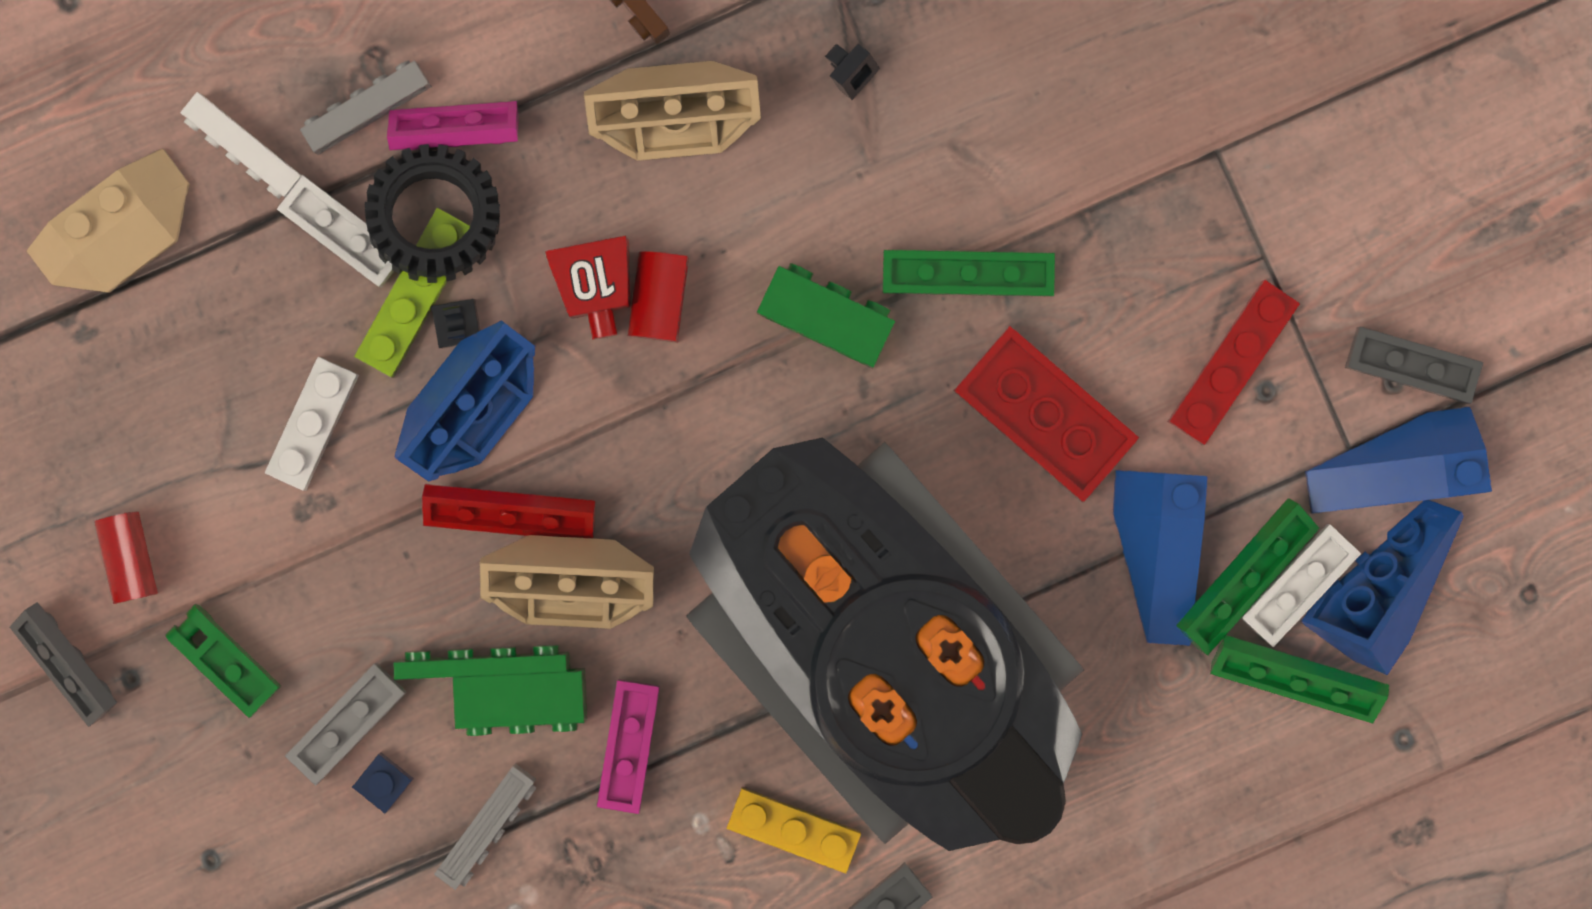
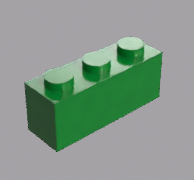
(826, 315)
(520, 702)

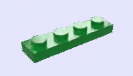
(968, 273)
(1247, 576)
(499, 662)
(1299, 679)

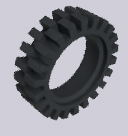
(432, 165)

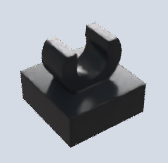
(851, 69)
(455, 322)

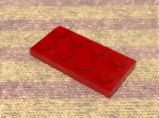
(1046, 414)

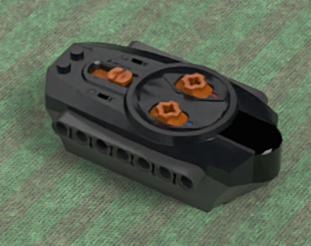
(888, 647)

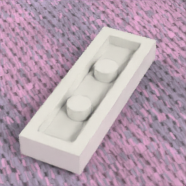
(335, 228)
(311, 424)
(1300, 585)

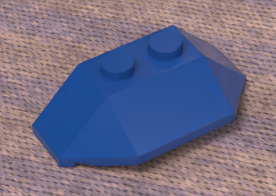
(468, 403)

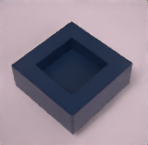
(382, 782)

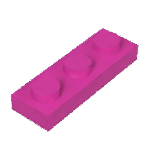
(453, 125)
(628, 746)

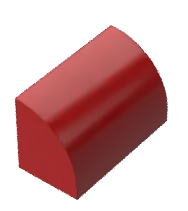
(658, 296)
(125, 557)

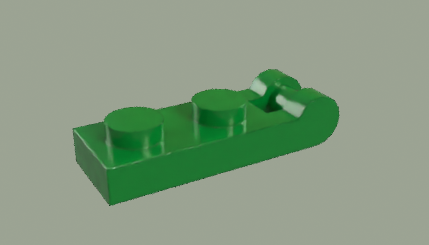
(223, 661)

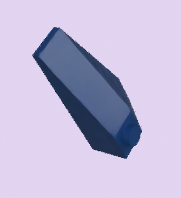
(1418, 461)
(1161, 540)
(1383, 597)

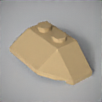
(673, 109)
(114, 226)
(567, 581)

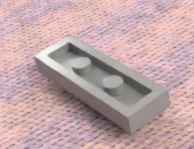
(345, 724)

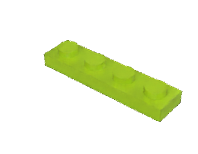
(408, 303)

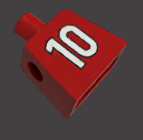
(594, 281)

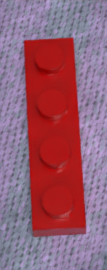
(1233, 362)
(507, 512)

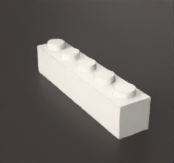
(240, 145)

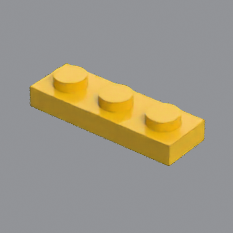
(793, 830)

